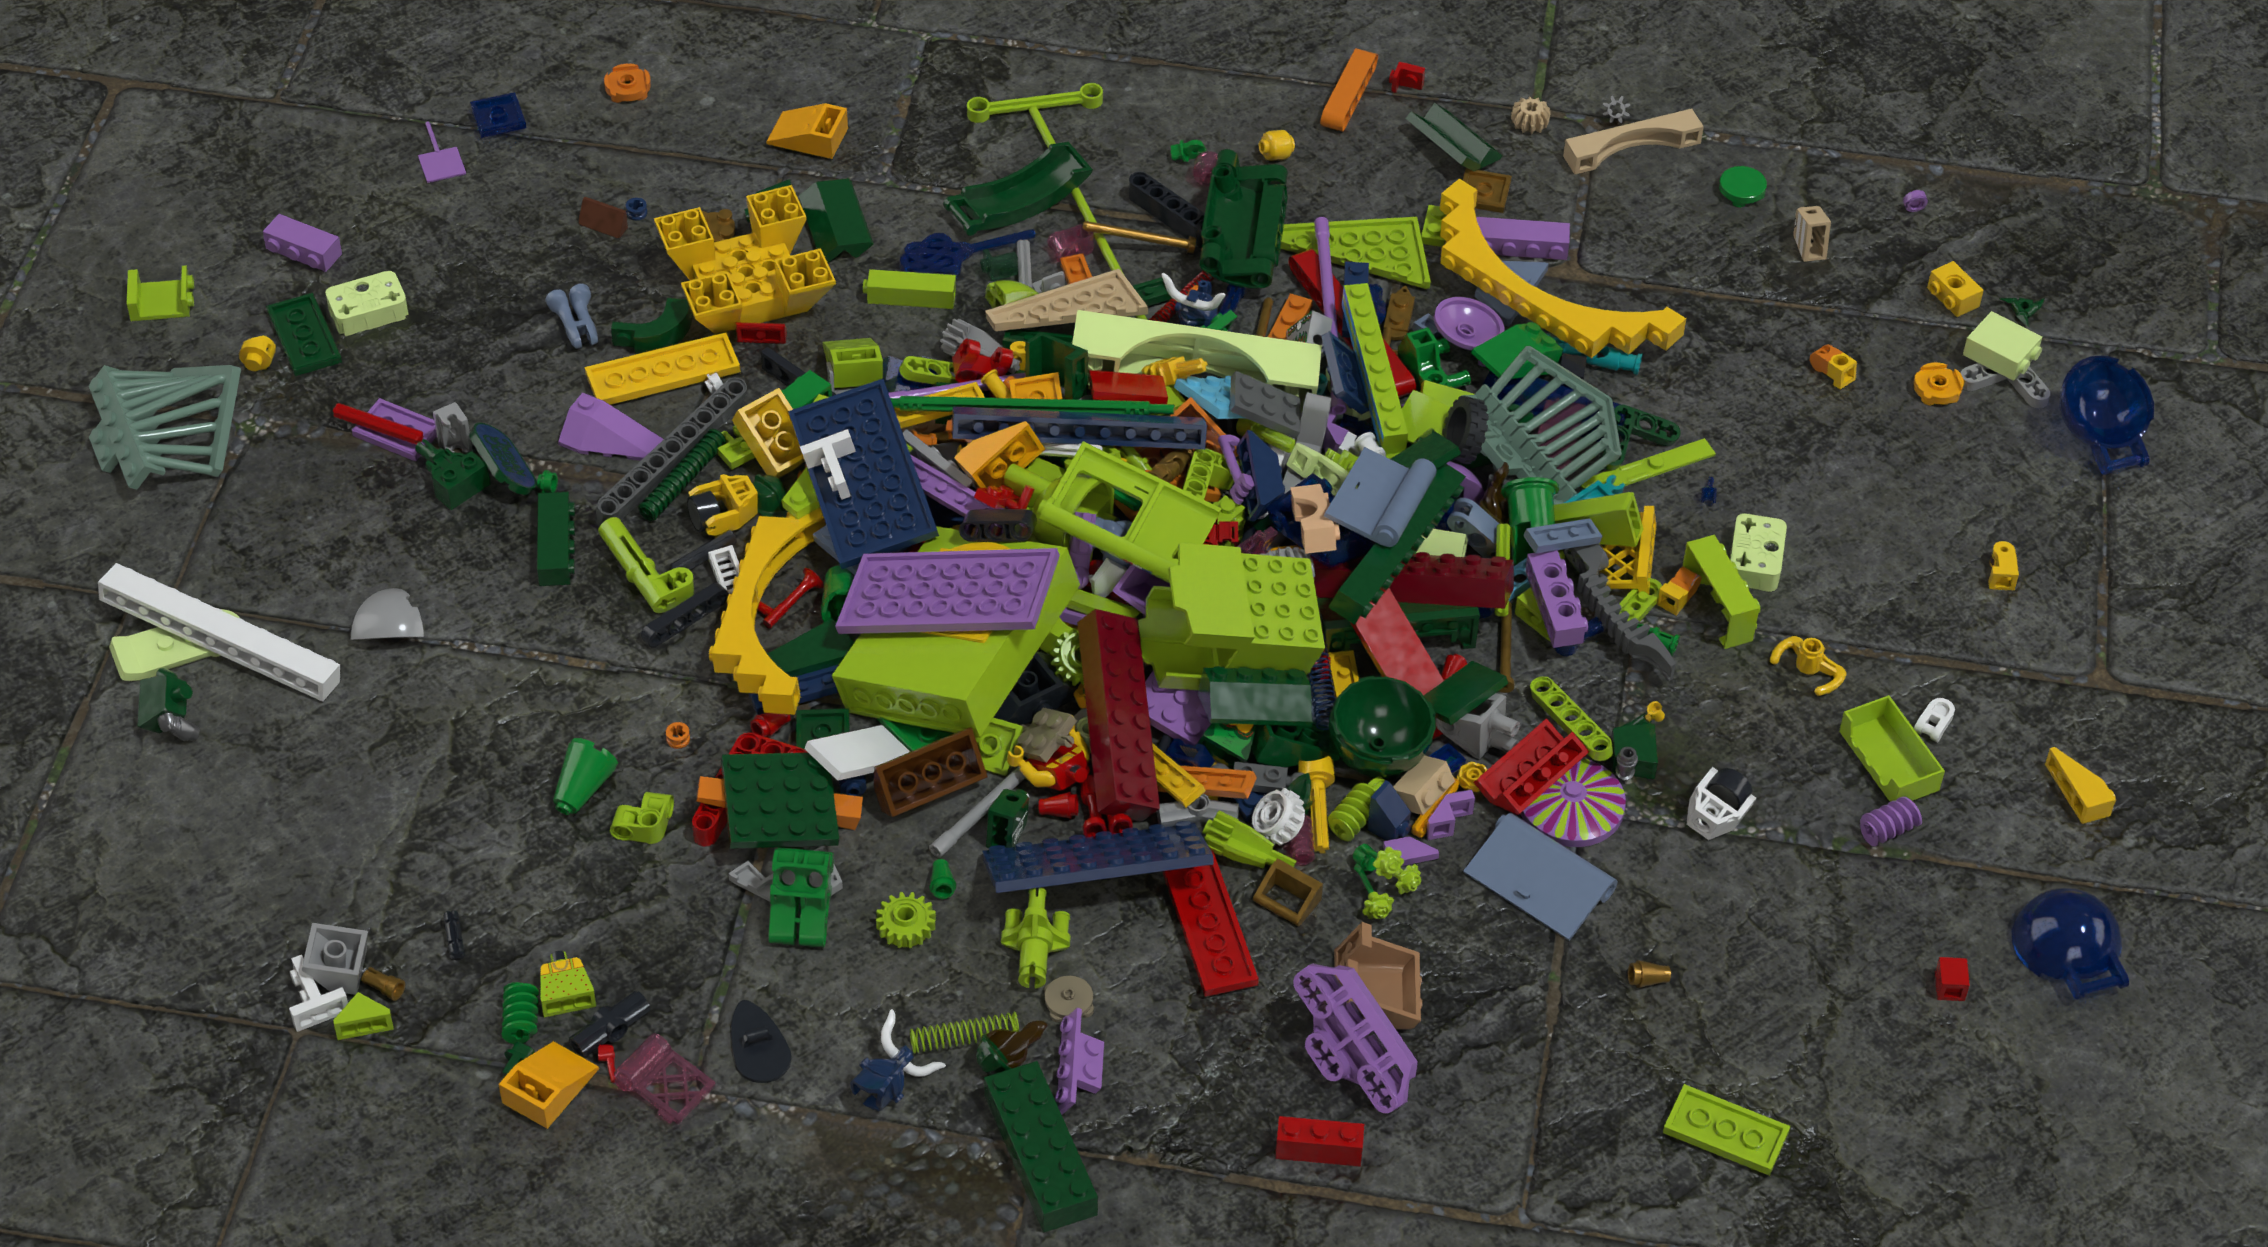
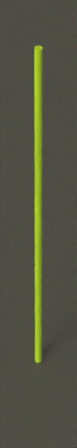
(1079, 198)

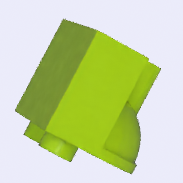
(1084, 496)

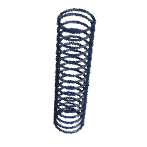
(1321, 687)

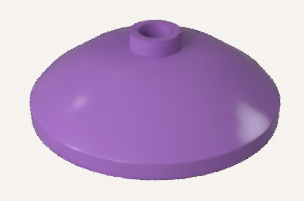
(1466, 322)

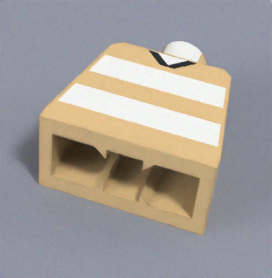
(1814, 225)

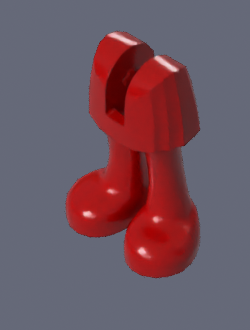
(1095, 822)

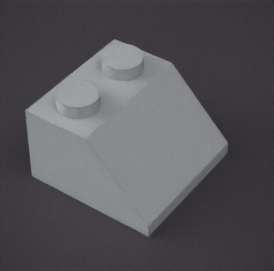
(336, 956)

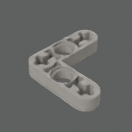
(2026, 390)

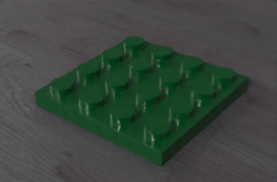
(778, 801)

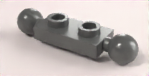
(1268, 777)

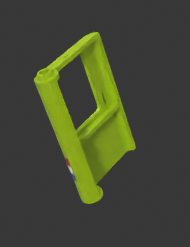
(1163, 521)

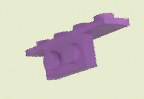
(1079, 1062)

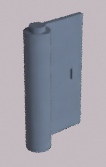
(1384, 496)
(1540, 876)

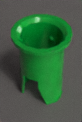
(1528, 507)

